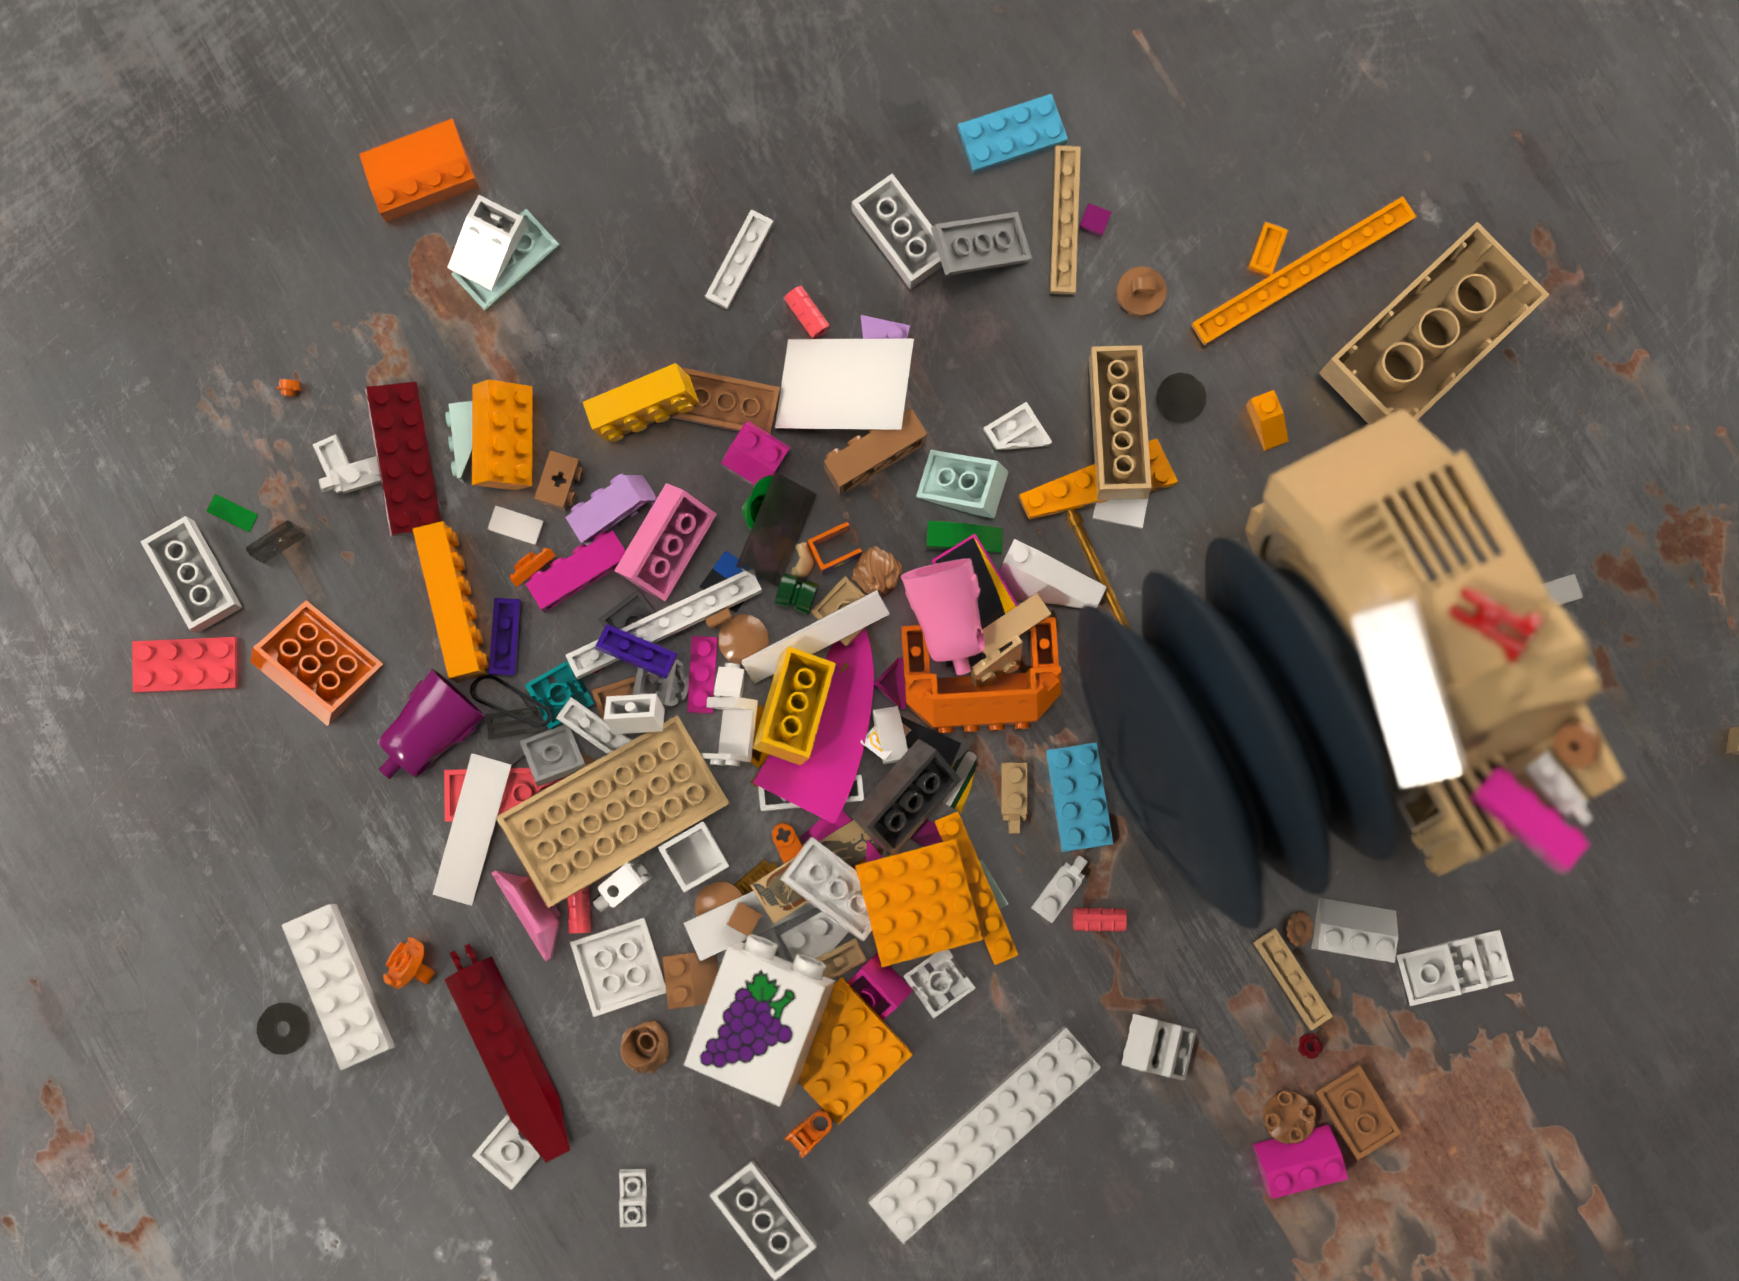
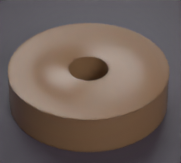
(1587, 739)

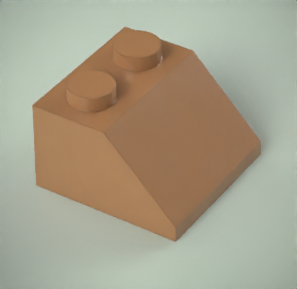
(689, 979)

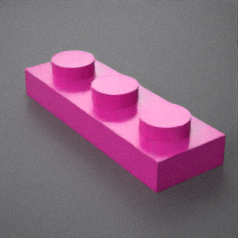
(702, 673)

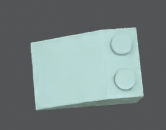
(963, 483)

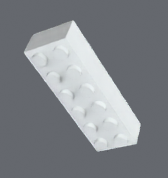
(1408, 692)
(338, 986)

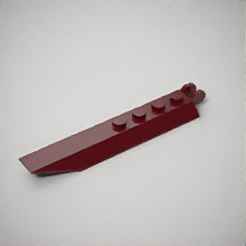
(509, 1054)

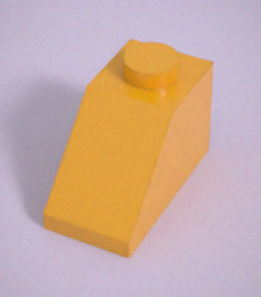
(1268, 419)

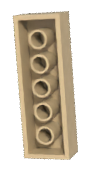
(1119, 422)

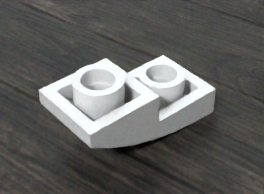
(890, 732)
(633, 1198)

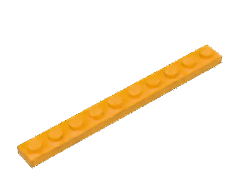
(1303, 270)

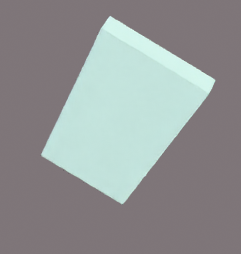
(530, 252)

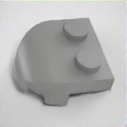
(668, 690)

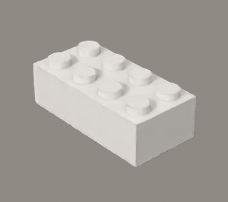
(898, 230)
(191, 574)
(763, 1219)

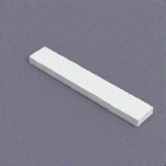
(818, 635)

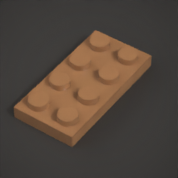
(731, 402)

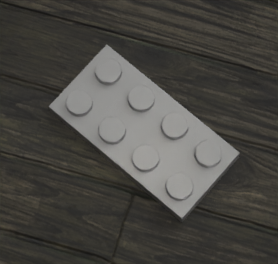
(981, 243)

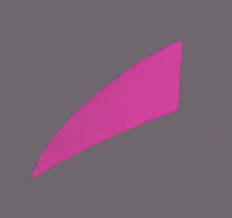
(828, 775)

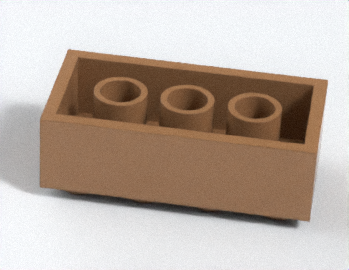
(873, 453)

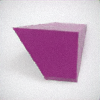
(892, 684)

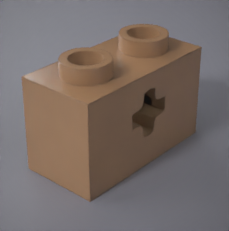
(556, 467)

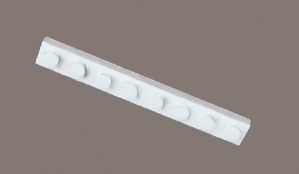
(671, 619)

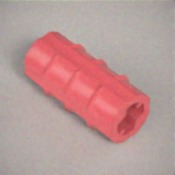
(807, 312)
(579, 912)
(1099, 919)

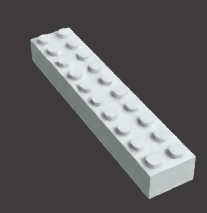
(983, 1134)

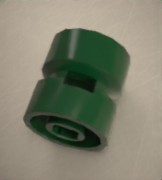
(796, 593)

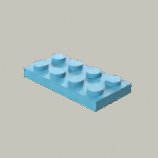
(1012, 133)
(1079, 797)

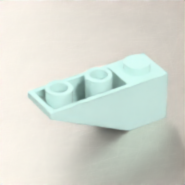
(460, 442)

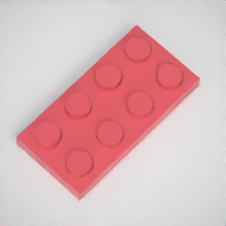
(185, 664)

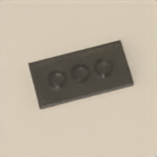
(776, 530)

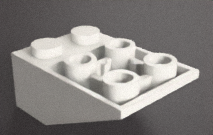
(486, 242)

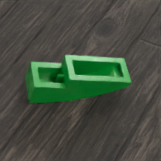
(946, 535)

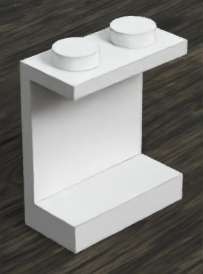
(736, 730)

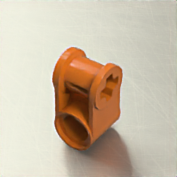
(789, 848)
(809, 1133)

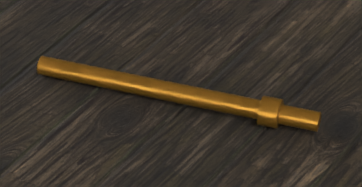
(1075, 521)

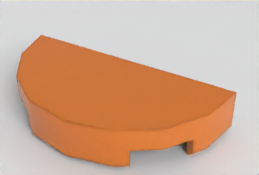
(529, 565)

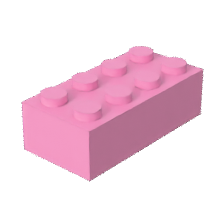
(665, 542)

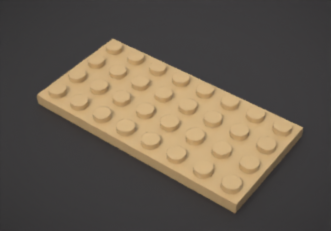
(612, 811)

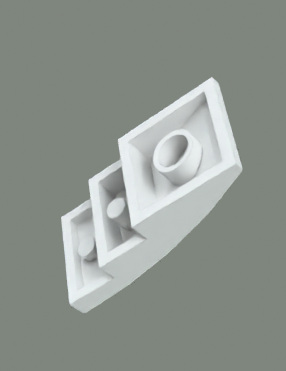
(1455, 967)

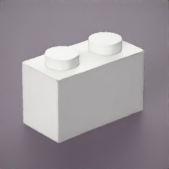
(634, 713)

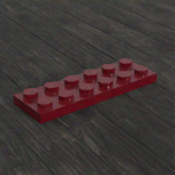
(402, 457)

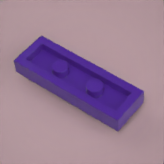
(504, 637)
(636, 651)

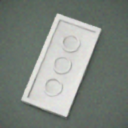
(829, 886)

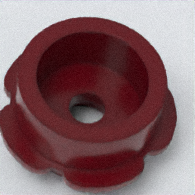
(1313, 1052)

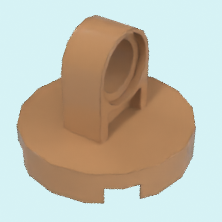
(1141, 291)

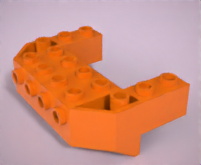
(1009, 700)

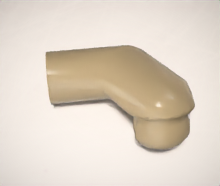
(805, 562)

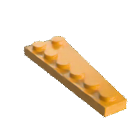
(1080, 487)

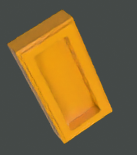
(1267, 249)

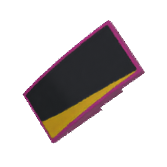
(994, 594)

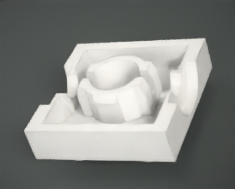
(945, 977)

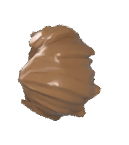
(877, 571)
(645, 1047)

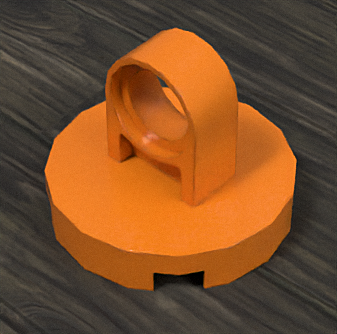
(406, 964)

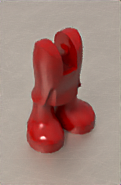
(1489, 617)

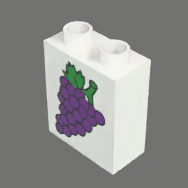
(760, 1020)

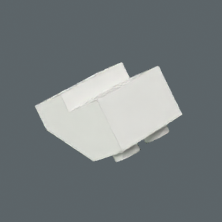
(1159, 1047)

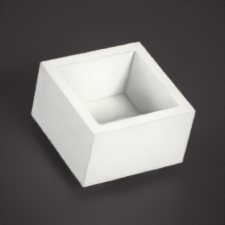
(694, 857)

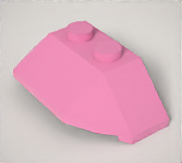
(538, 920)

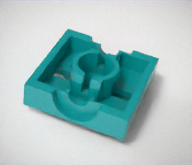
(557, 694)

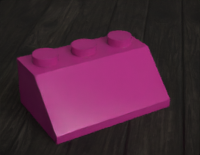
(1300, 1165)

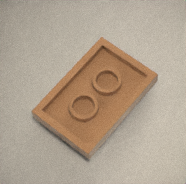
(1357, 1112)

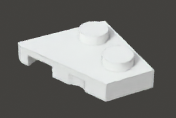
(1017, 430)

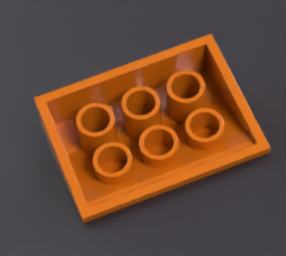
(418, 170)
(315, 662)

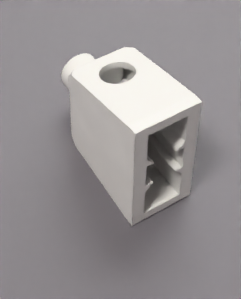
(628, 879)

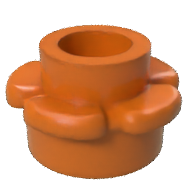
(289, 387)

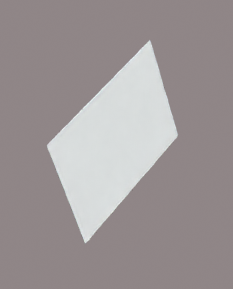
(844, 384)

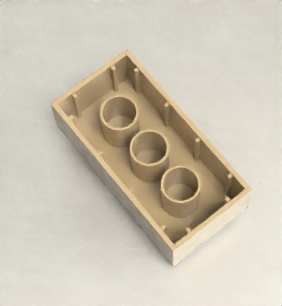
(1435, 329)

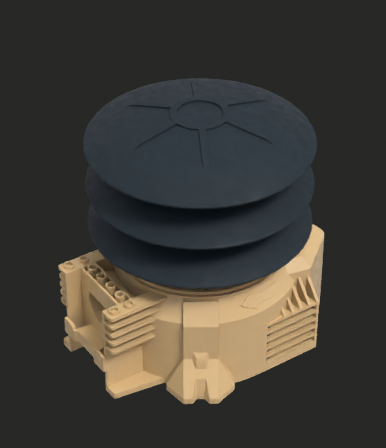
(1253, 712)

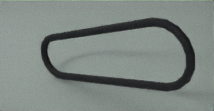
(505, 711)

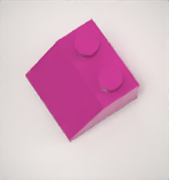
(755, 453)
(880, 986)

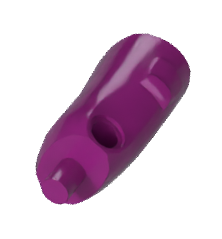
(428, 726)

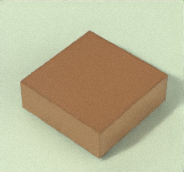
(718, 619)
(743, 919)

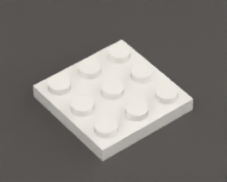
(619, 967)

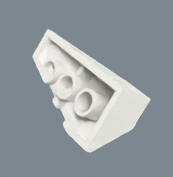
(1033, 572)

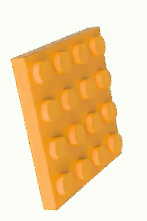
(918, 902)
(850, 1053)

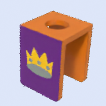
(823, 537)

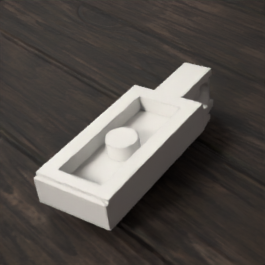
(352, 476)
(1558, 789)
(1060, 890)

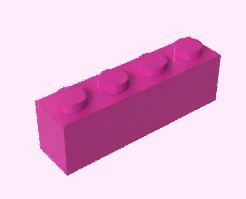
(577, 571)
(1530, 820)

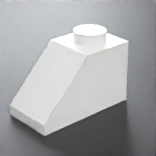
(730, 681)

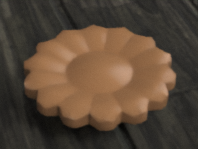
(1300, 928)

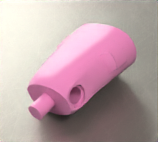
(947, 610)

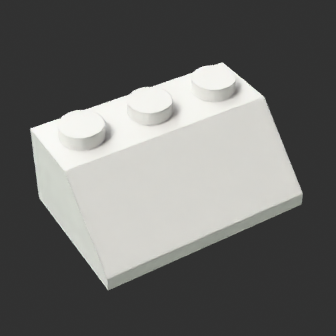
(1355, 930)

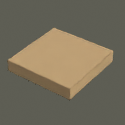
(840, 596)

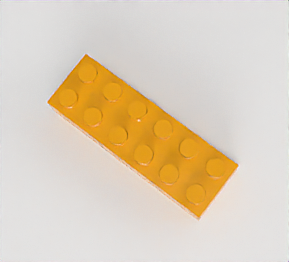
(450, 602)

